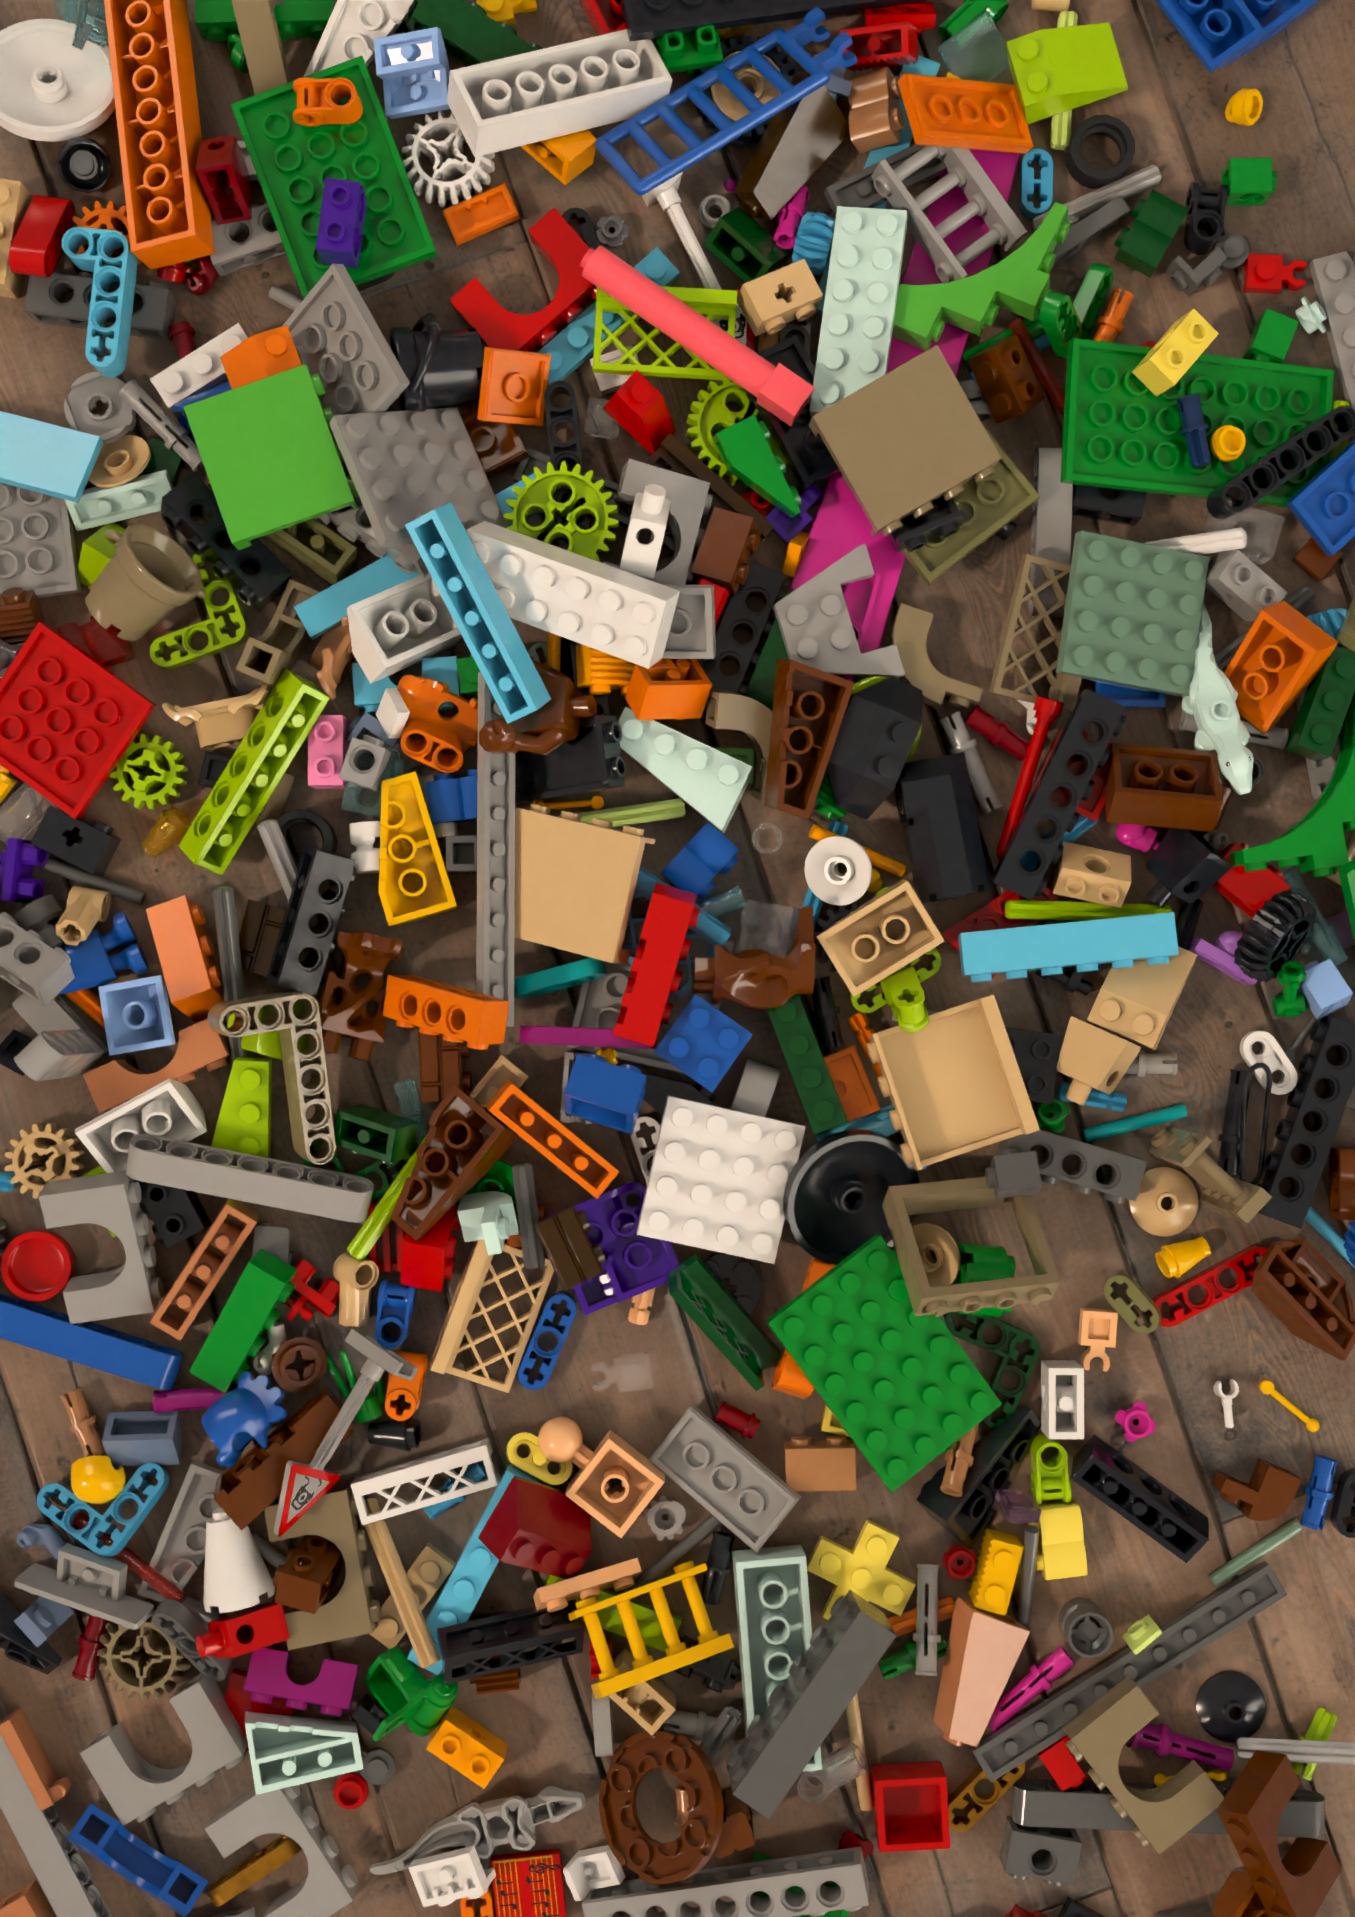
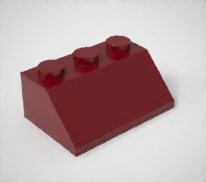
(539, 1529)

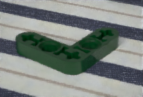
(1005, 1348)

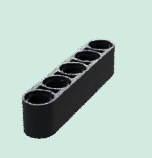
(1269, 470)

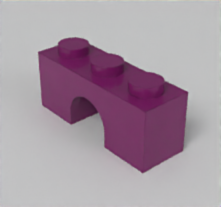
(270, 1679)

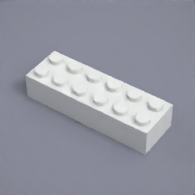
(555, 91)
(576, 595)

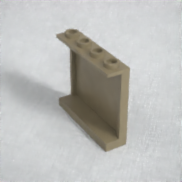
(907, 441)

